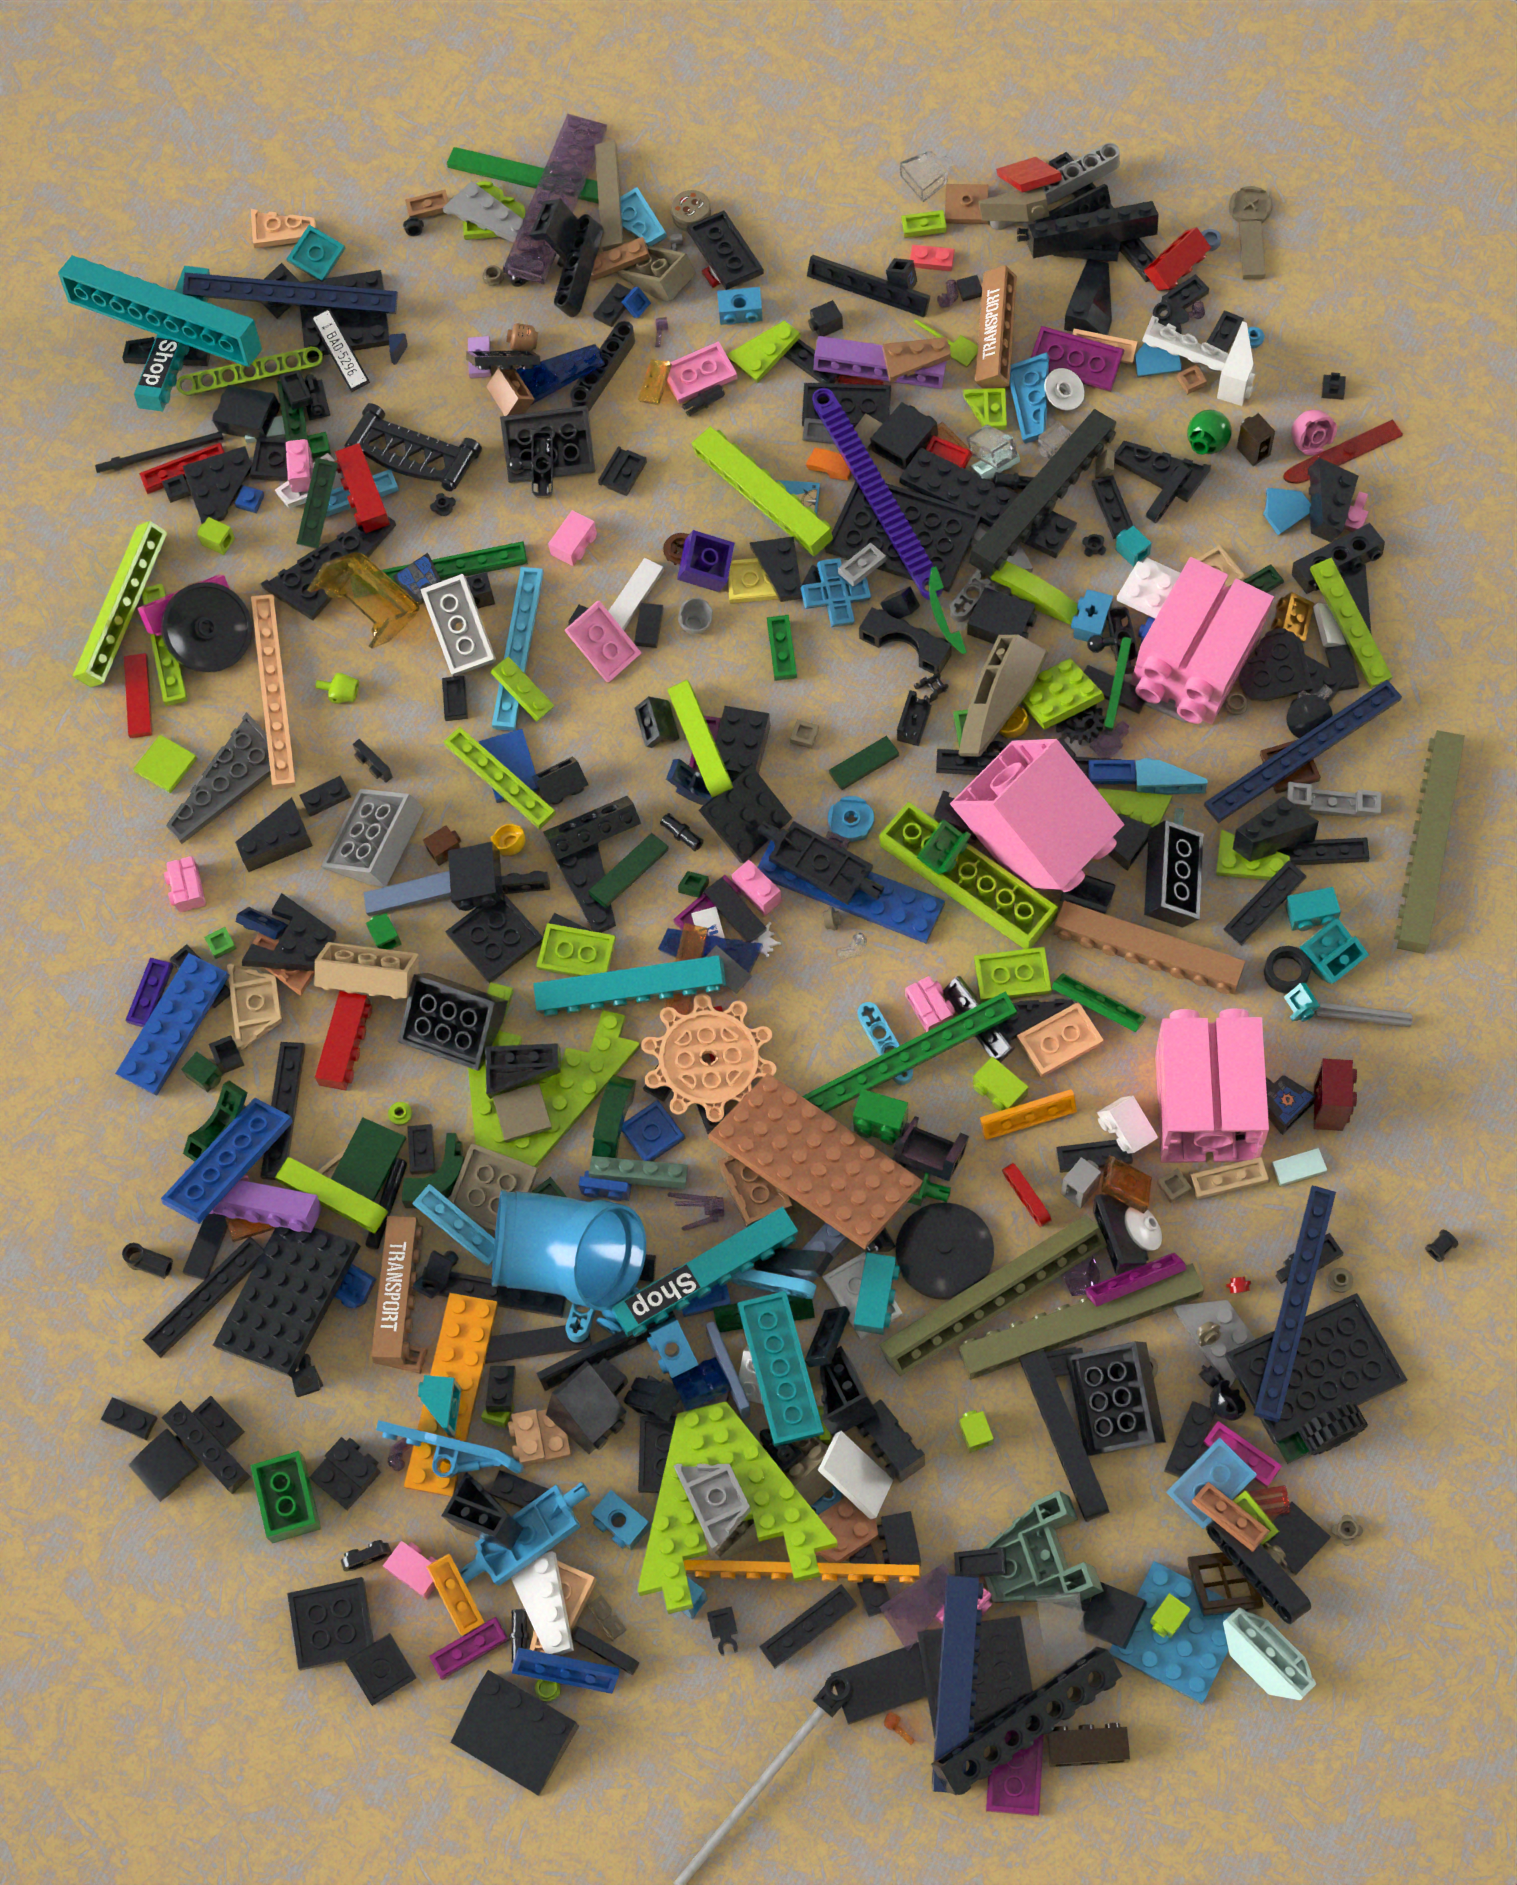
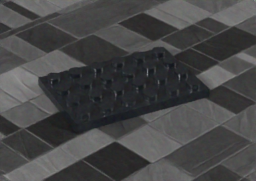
(939, 526)
(286, 1298)
(1336, 1362)

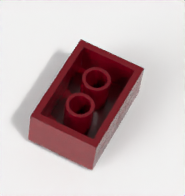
(1334, 1094)

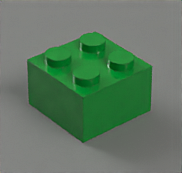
(879, 1117)

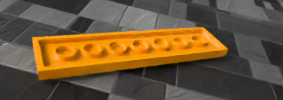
(461, 1356)

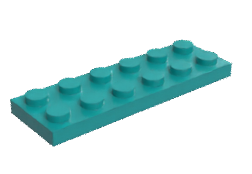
(780, 1368)

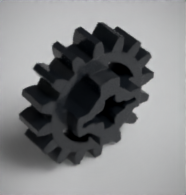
(1076, 730)

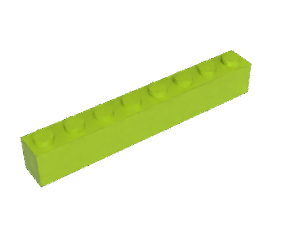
(762, 490)
(120, 604)

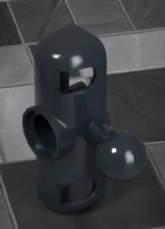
(540, 477)
(1117, 631)

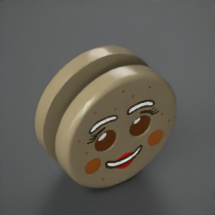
(690, 208)

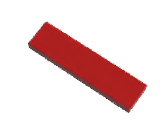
(153, 477)
(138, 695)

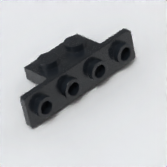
(1082, 204)

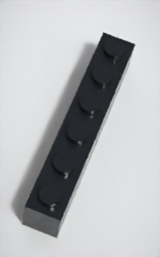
(1092, 229)

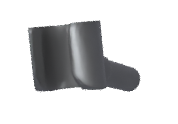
(676, 240)

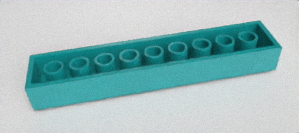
(160, 310)

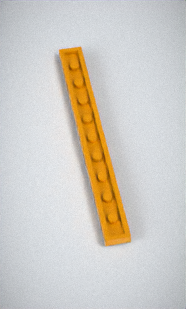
(780, 1570)

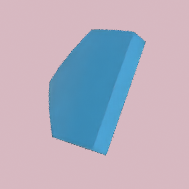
(1155, 361)
(1285, 508)

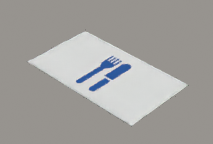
(710, 919)

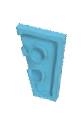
(640, 219)

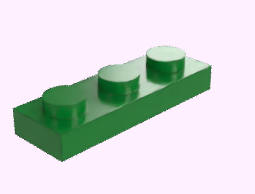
(781, 647)

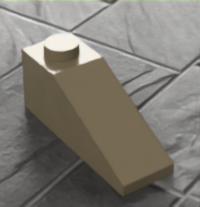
(1015, 206)

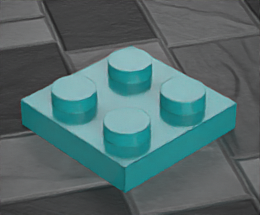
(316, 253)

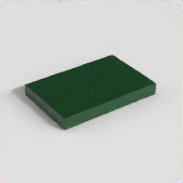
(368, 1158)

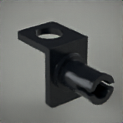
(436, 1273)
(306, 1378)

